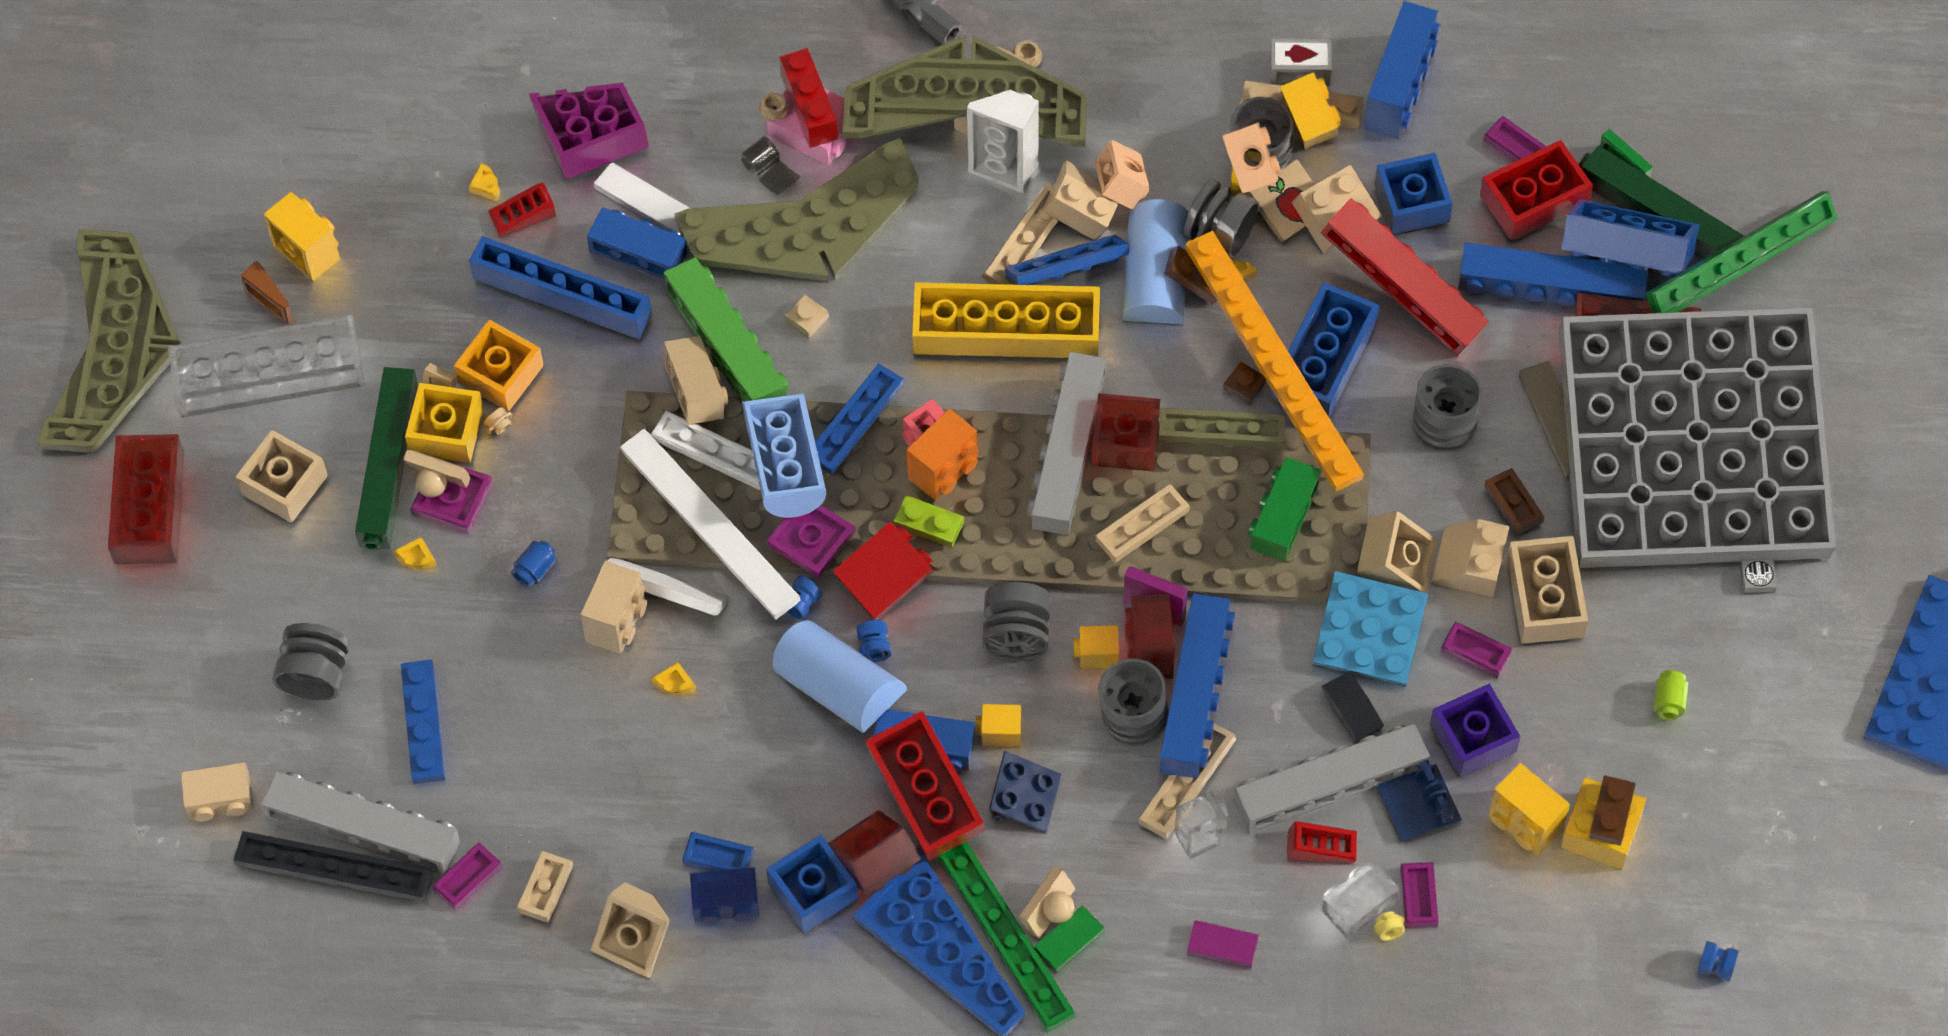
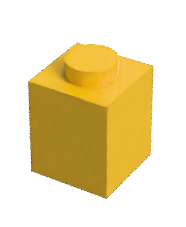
(1097, 646)
(999, 725)

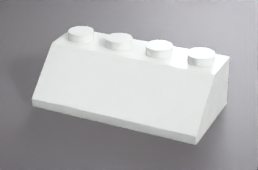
(1003, 138)

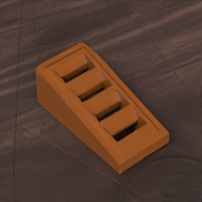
(263, 289)

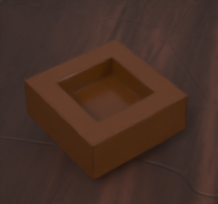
(1244, 383)

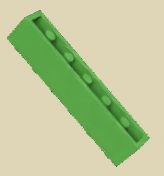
(722, 330)

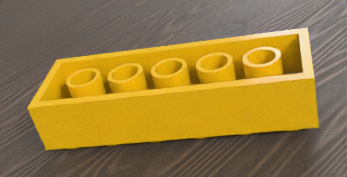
(1005, 320)

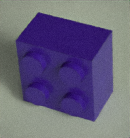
(1474, 730)

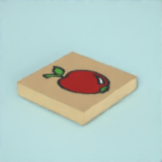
(1277, 200)

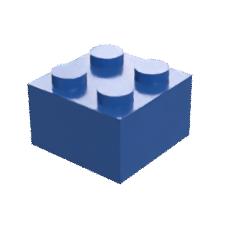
(1413, 193)
(812, 883)

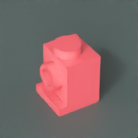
(920, 420)

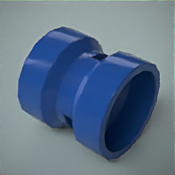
(808, 593)
(873, 640)
(1725, 963)

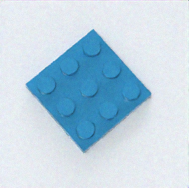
(1370, 629)

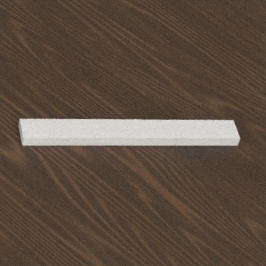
(710, 524)

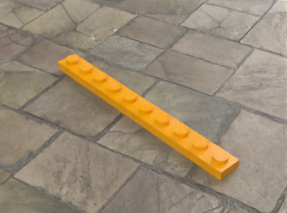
(1274, 361)

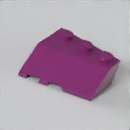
(590, 126)

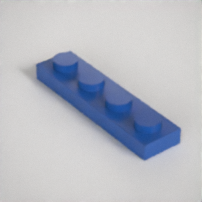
(1075, 258)
(857, 417)
(422, 721)

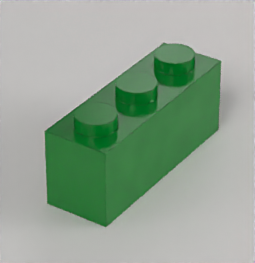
(1284, 508)

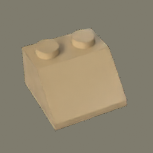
(1079, 201)
(1397, 552)
(1471, 556)

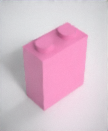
(790, 132)

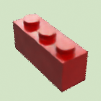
(808, 98)

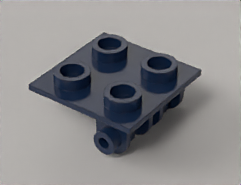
(1024, 792)
(1419, 802)

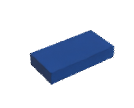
(715, 854)

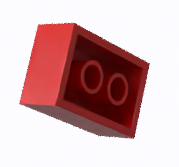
(1535, 190)

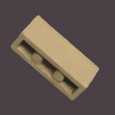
(695, 379)

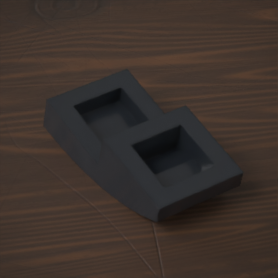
(1352, 705)

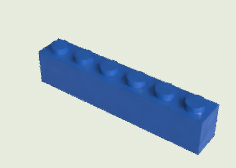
(1545, 275)
(560, 287)
(1195, 686)

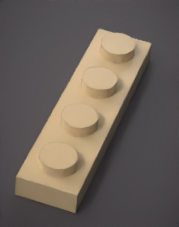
(1347, 106)
(1024, 239)
(1177, 790)

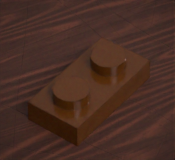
(1183, 271)
(1514, 501)
(1612, 810)

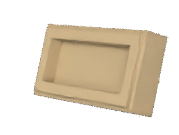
(434, 473)
(1049, 903)

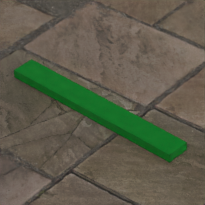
(1743, 255)
(1006, 937)

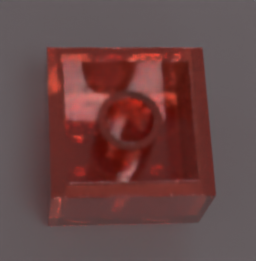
(1125, 432)
(1150, 632)
(875, 851)

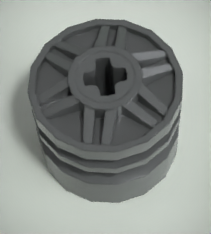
(1276, 119)
(1228, 219)
(1447, 405)
(1016, 620)
(310, 662)
(1128, 685)

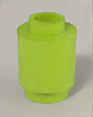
(1670, 695)

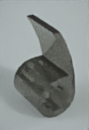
(764, 163)

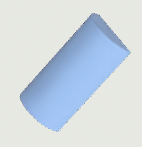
(1152, 233)
(785, 455)
(835, 674)

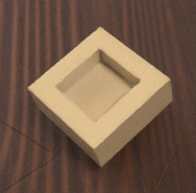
(807, 316)
(439, 376)

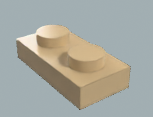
(545, 886)

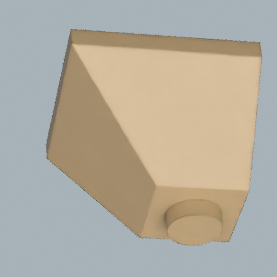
(631, 929)

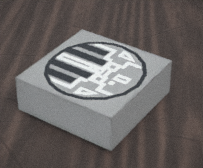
(1758, 576)

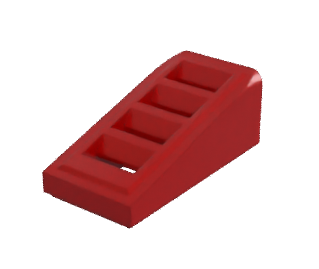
(535, 215)
(1307, 852)

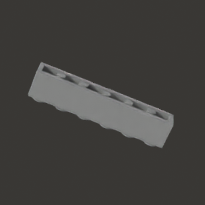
(1068, 443)
(1329, 778)
(360, 822)

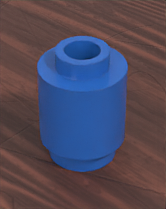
(534, 563)

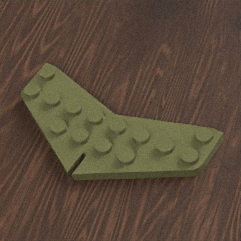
(943, 84)
(794, 235)
(123, 348)

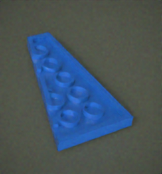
(1914, 699)
(932, 936)

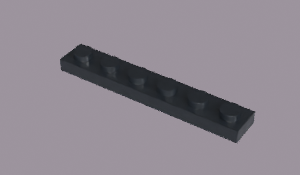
(332, 866)

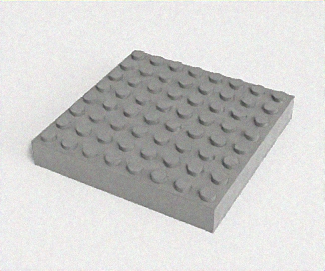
(1696, 437)

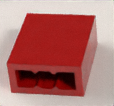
(884, 570)

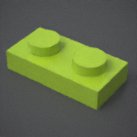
(929, 521)

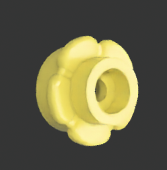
(1389, 926)

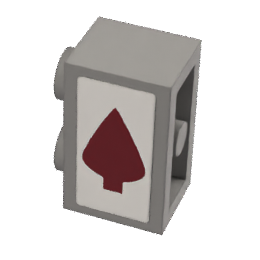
(1299, 57)

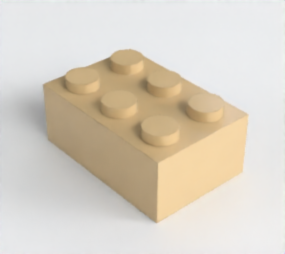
(1547, 589)

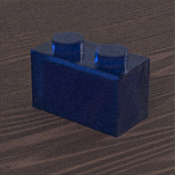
(724, 895)

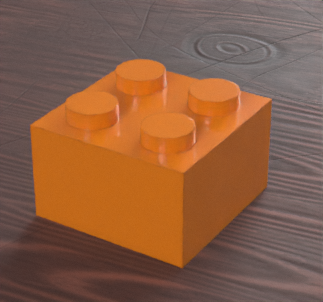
(942, 455)

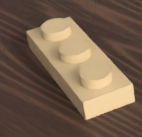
(1142, 523)

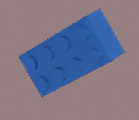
(1402, 70)
(1630, 237)
(1332, 341)

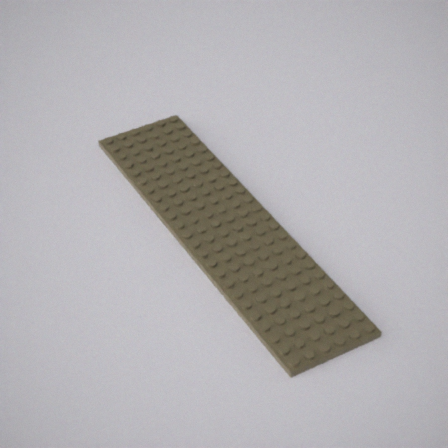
(997, 543)

